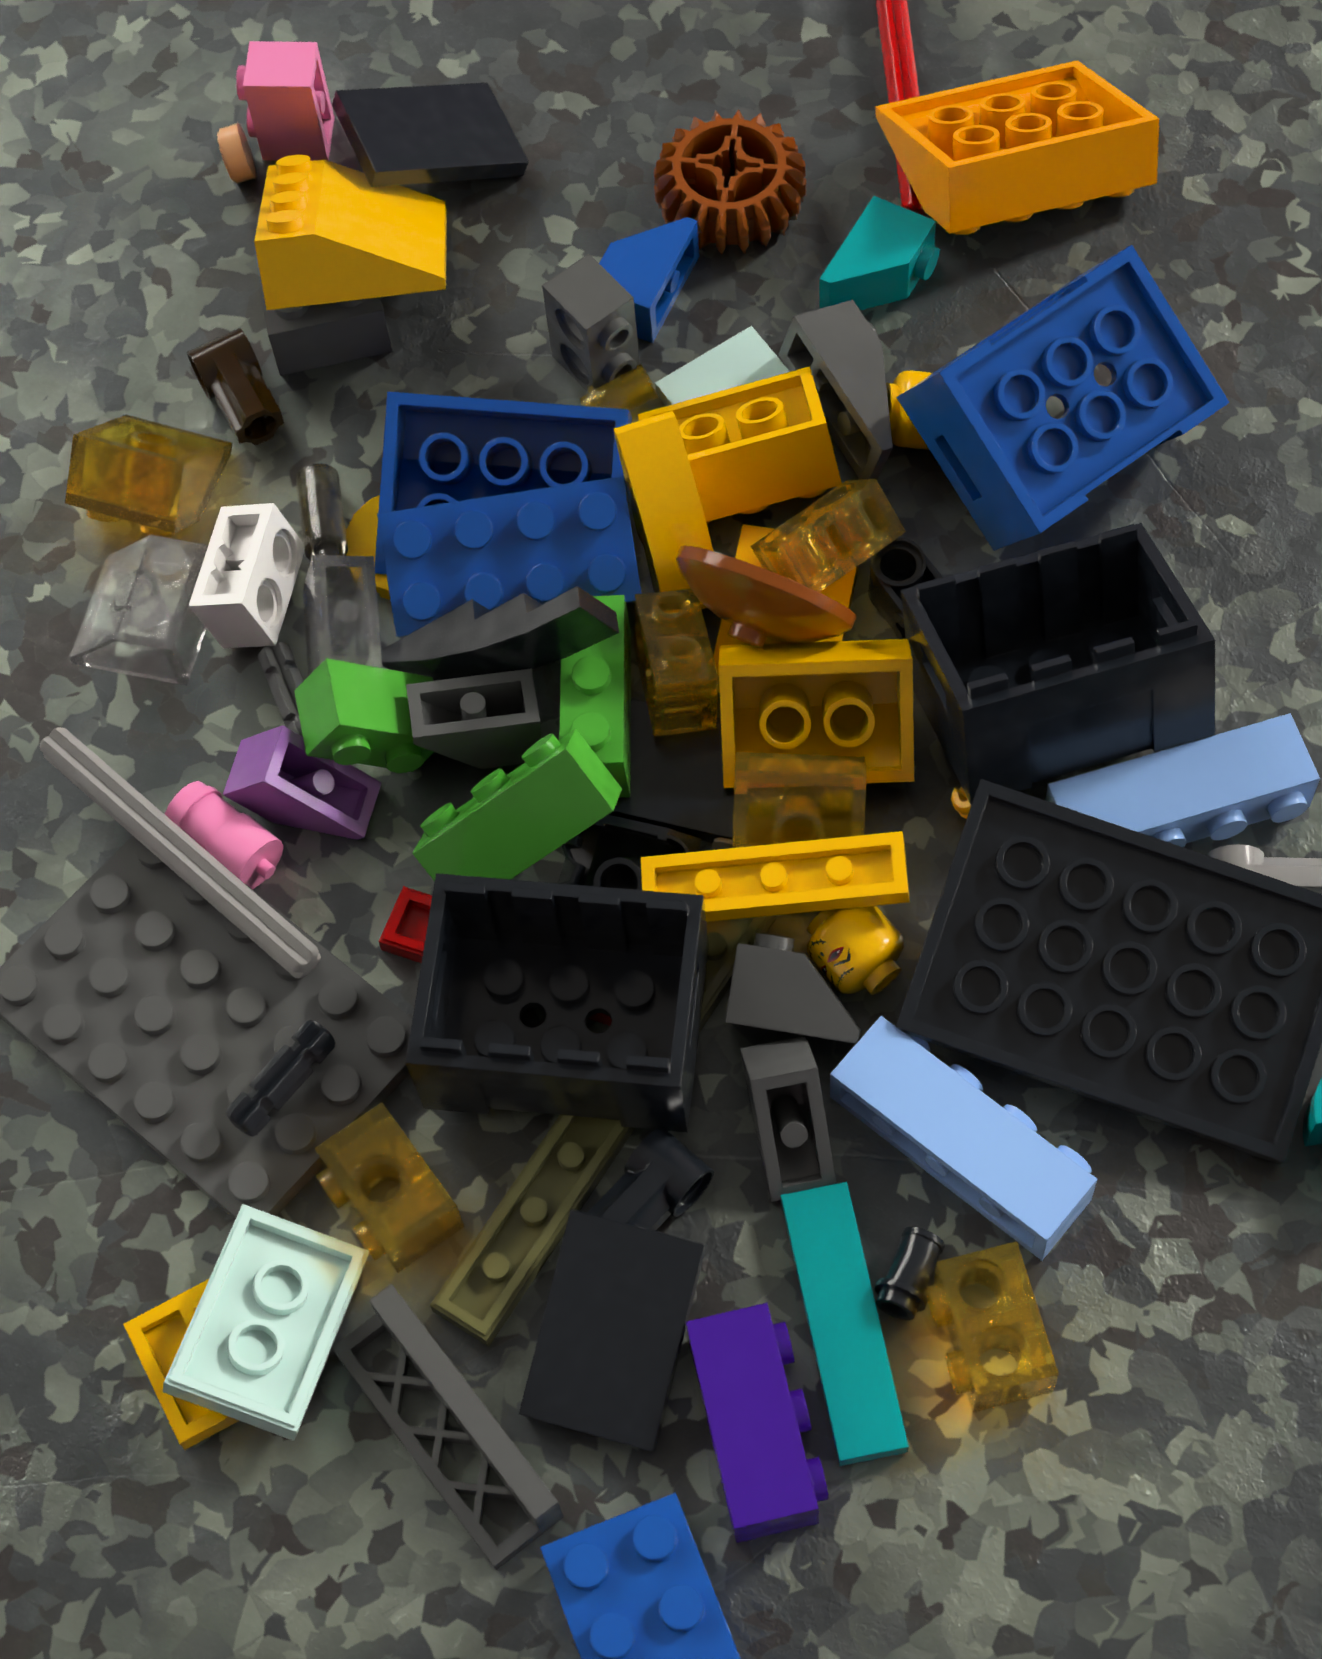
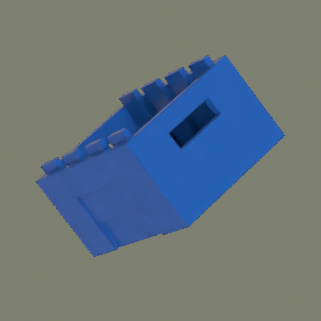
(990, 414)

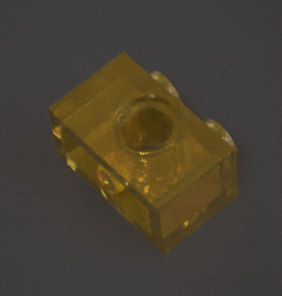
(379, 1151)

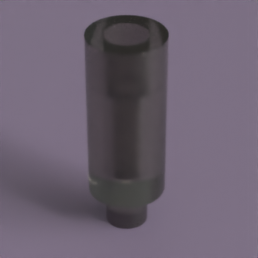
(321, 511)

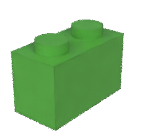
(359, 716)

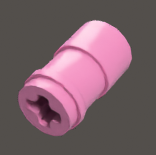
(226, 833)

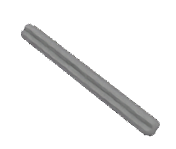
(181, 853)

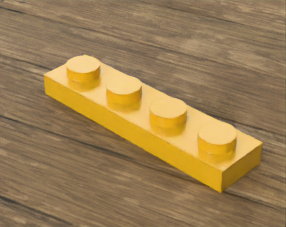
(786, 876)

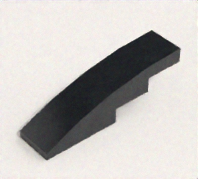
(504, 639)

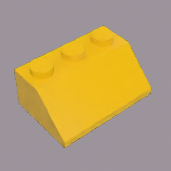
(756, 444)
(820, 702)

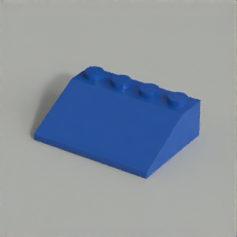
(479, 448)

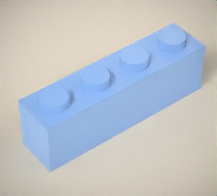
(1201, 786)
(963, 1136)

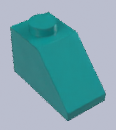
(880, 257)

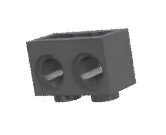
(591, 323)

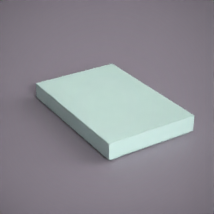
(266, 1322)

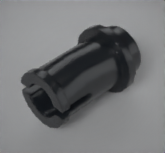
(908, 1276)

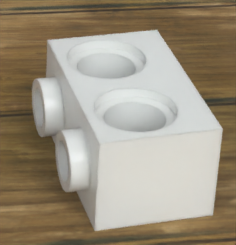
(247, 576)

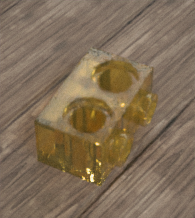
(831, 535)
(675, 662)
(1008, 1325)

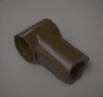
(233, 377)

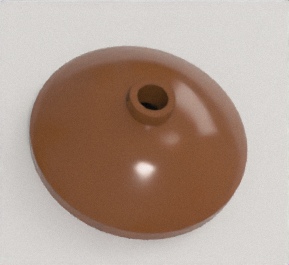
(761, 601)

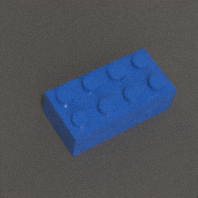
(508, 547)
(639, 1588)

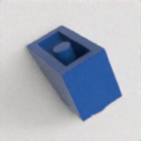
(654, 270)

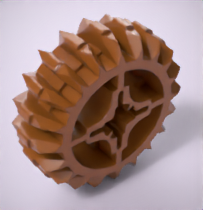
(758, 198)

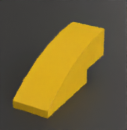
(662, 496)

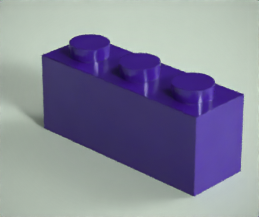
(756, 1422)

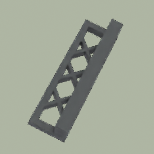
(467, 1410)

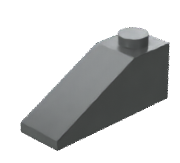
(848, 378)

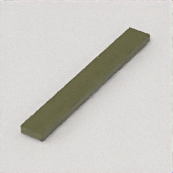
(556, 1180)

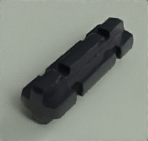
(281, 1078)

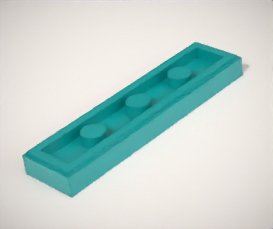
(844, 1324)

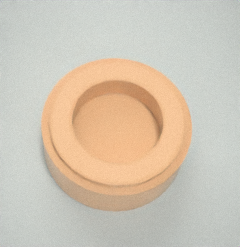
(236, 153)

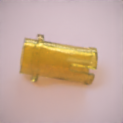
(623, 392)

